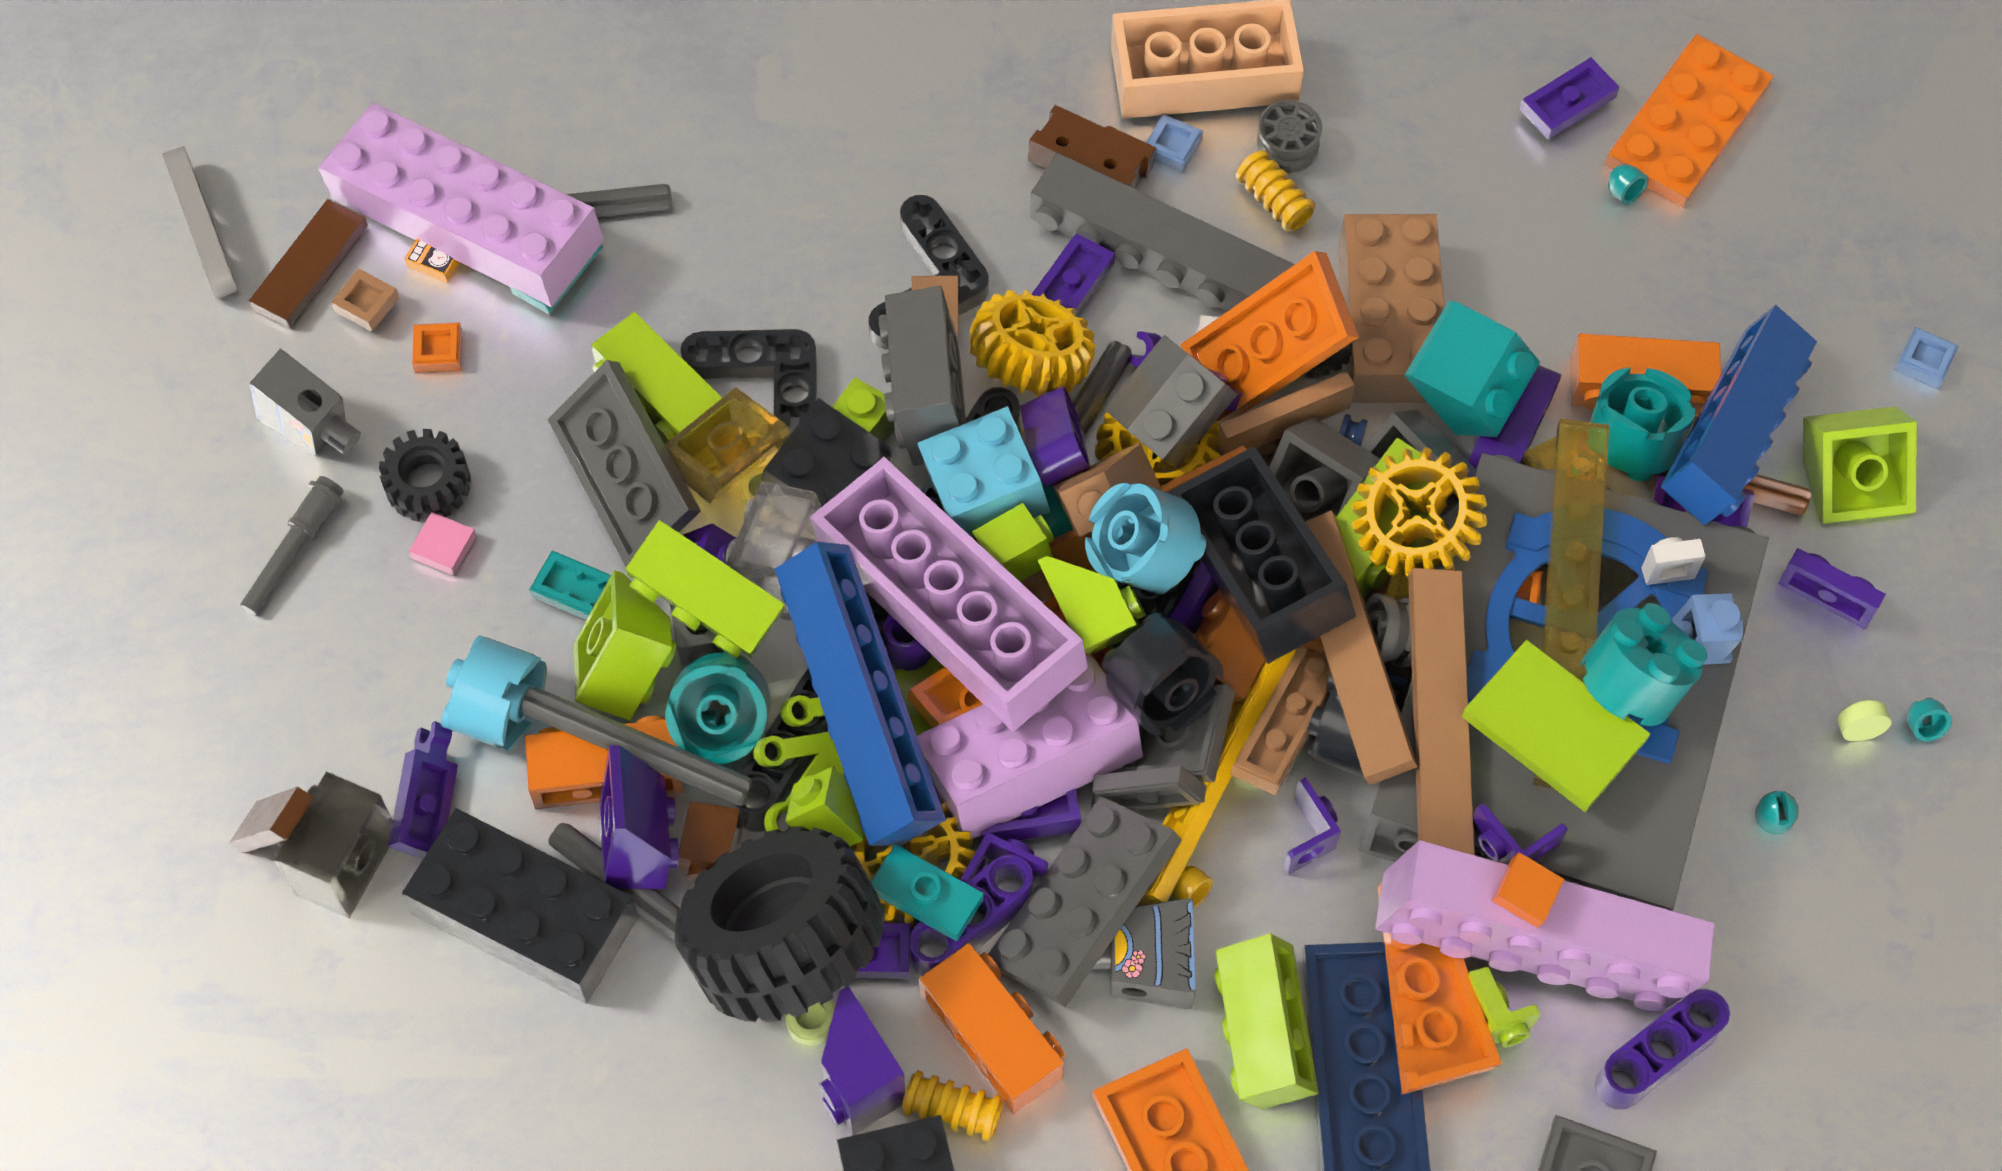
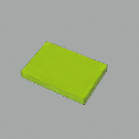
(1554, 726)

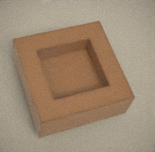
(365, 300)

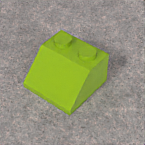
(1861, 463)
(1093, 604)
(621, 650)

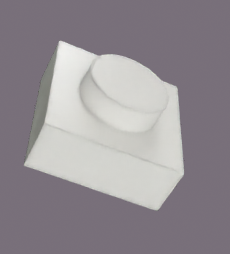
(1673, 560)

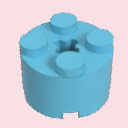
(1144, 537)
(490, 692)

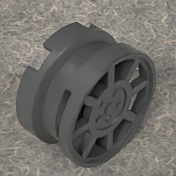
(1289, 135)
(1391, 627)

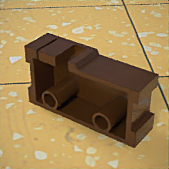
(1092, 145)

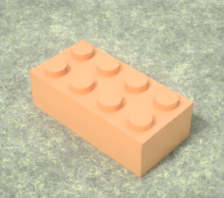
(1206, 58)

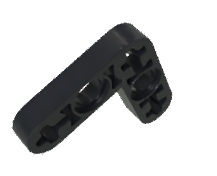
(941, 232)
(784, 369)

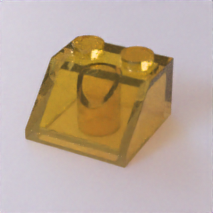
(725, 444)

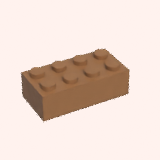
(1393, 298)

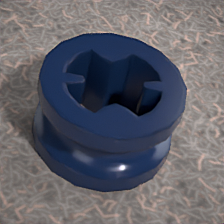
(1353, 430)

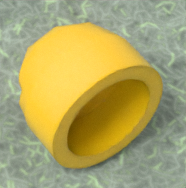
(1192, 885)

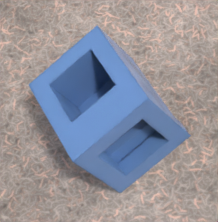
(1716, 624)

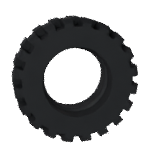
(779, 924)

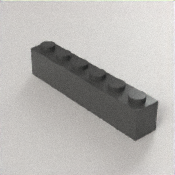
(1151, 235)

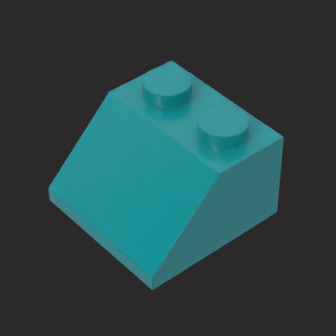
(1472, 371)

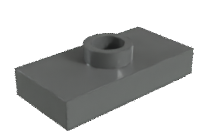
(1150, 787)

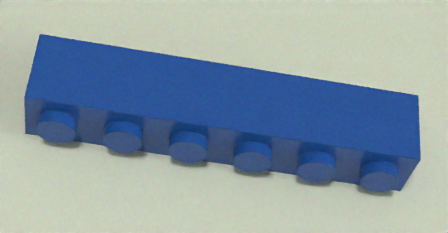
(1740, 417)
(859, 694)

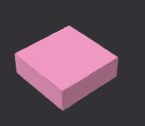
(442, 543)

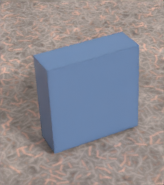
(1174, 142)
(1926, 357)

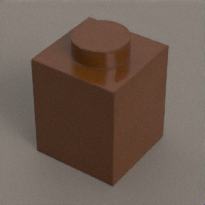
(706, 836)

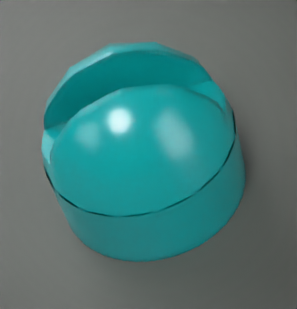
(1627, 183)
(1938, 717)
(1768, 812)

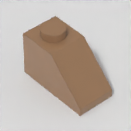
(1083, 490)

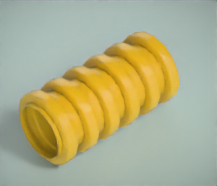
(1275, 190)
(955, 1105)

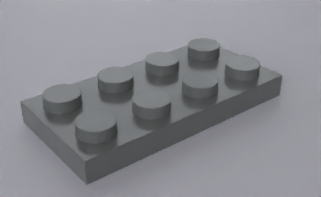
(621, 460)
(1083, 900)

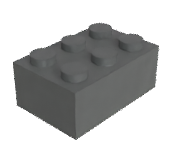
(921, 367)

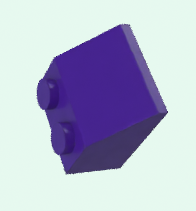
(635, 824)
(858, 1069)

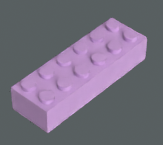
(462, 204)
(952, 594)
(1586, 940)

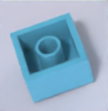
(983, 471)

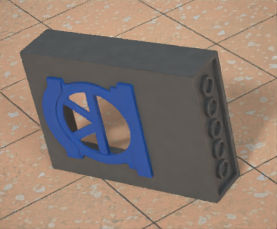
(1644, 821)

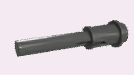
(304, 524)

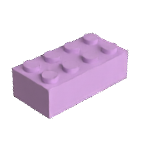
(997, 773)

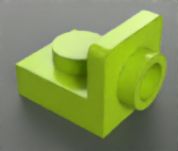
(1505, 1026)

